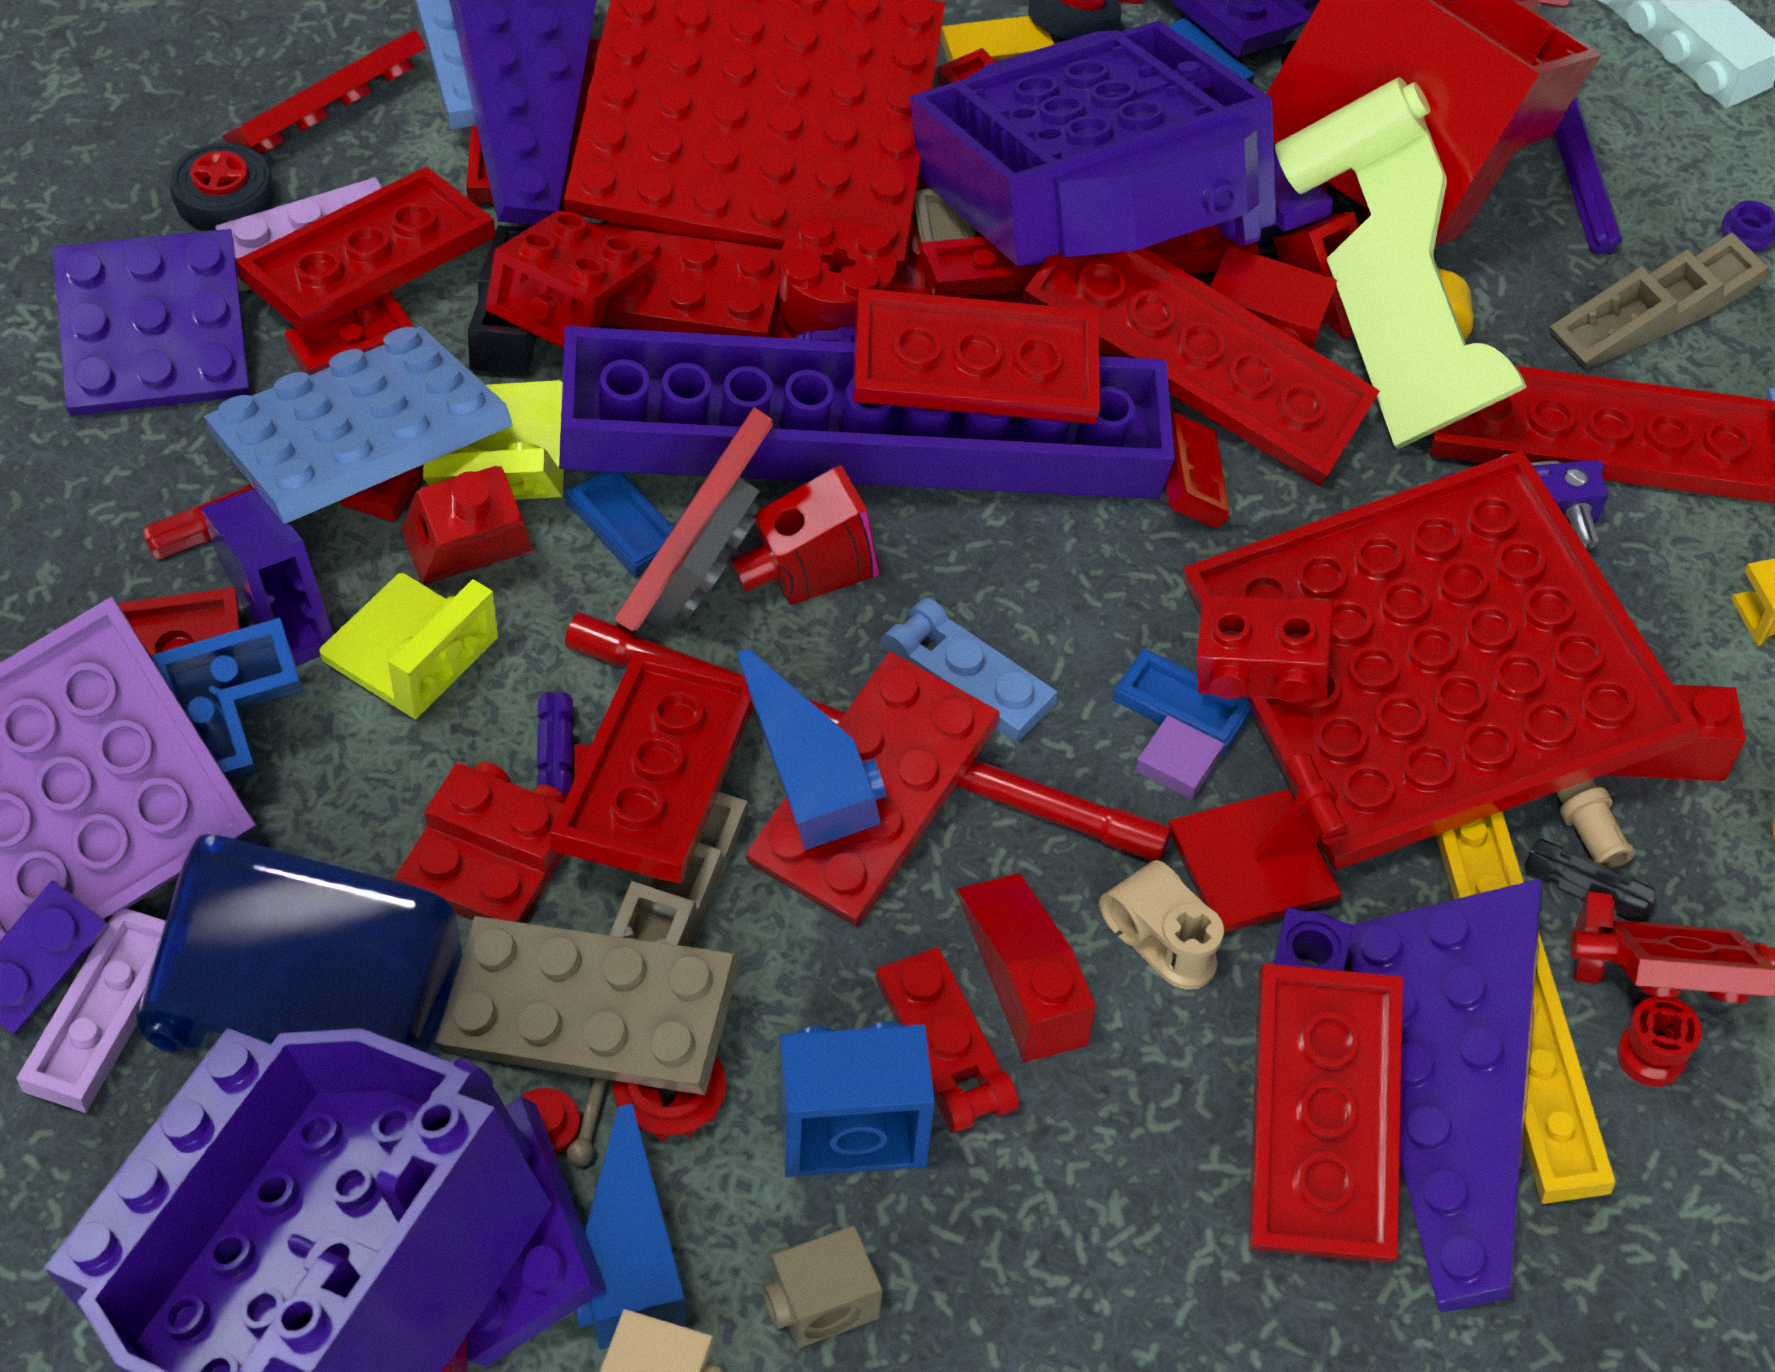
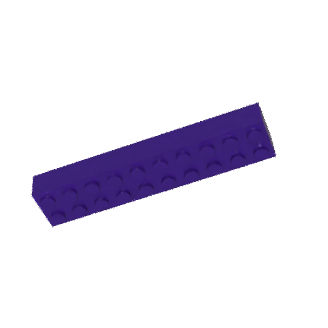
(680, 398)

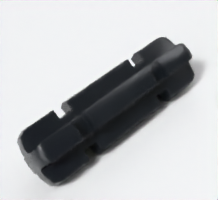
(1582, 875)

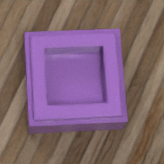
(1179, 757)

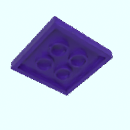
(150, 322)

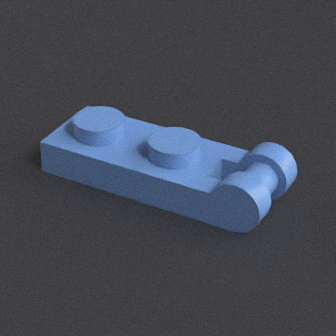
(971, 667)

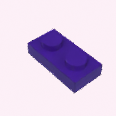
(43, 952)

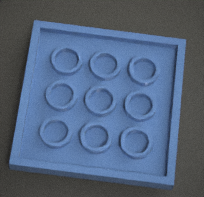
(355, 422)

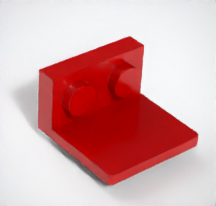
(561, 275)

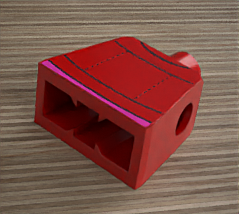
(467, 525)
(811, 541)

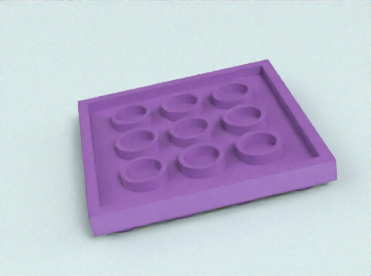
(100, 771)

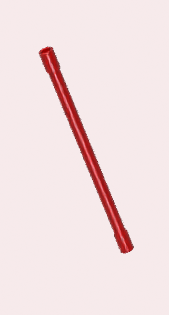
(1110, 825)

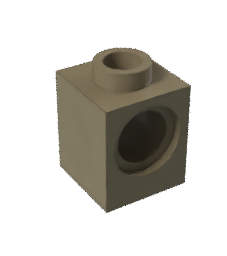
(823, 1287)

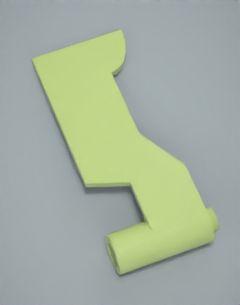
(1389, 263)

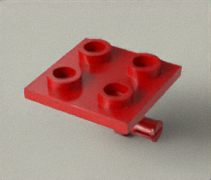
(1264, 850)

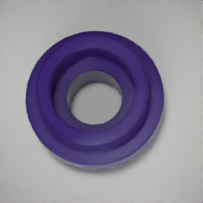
(1752, 224)

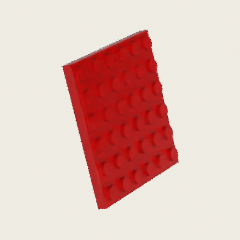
(755, 116)
(1464, 657)

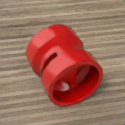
(1662, 1056)

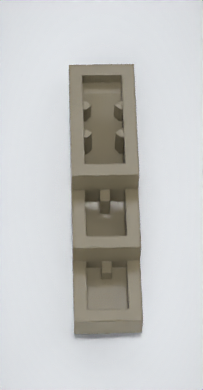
(1659, 302)
(672, 911)

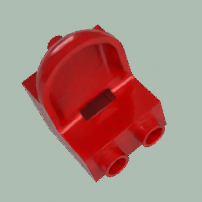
(1486, 67)

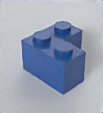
(228, 675)

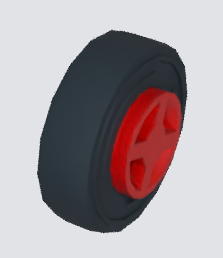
(1075, 17)
(220, 184)

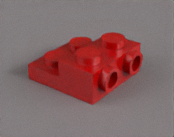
(486, 844)

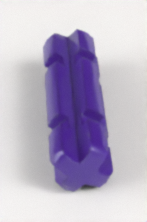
(555, 741)

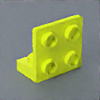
(525, 451)
(413, 641)

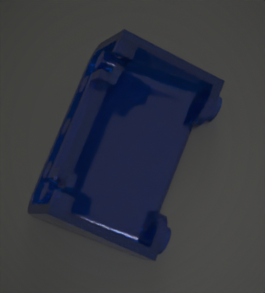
(296, 948)

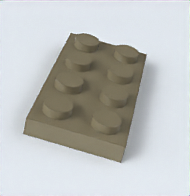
(589, 1004)

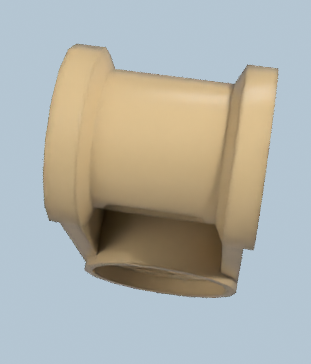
(1165, 920)

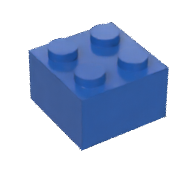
(855, 1099)

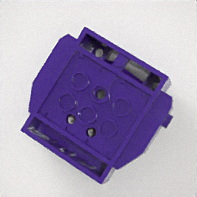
(1100, 146)
(376, 1257)

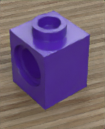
(1312, 937)

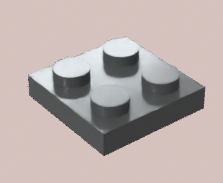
(706, 558)

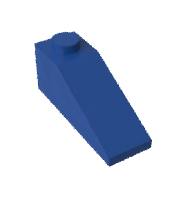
(814, 758)
(629, 1239)

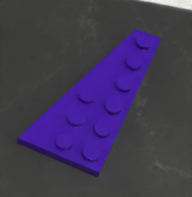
(524, 90)
(1463, 1075)

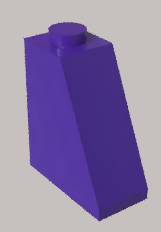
(269, 570)

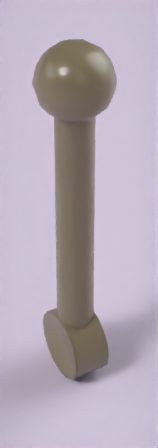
(581, 1151)

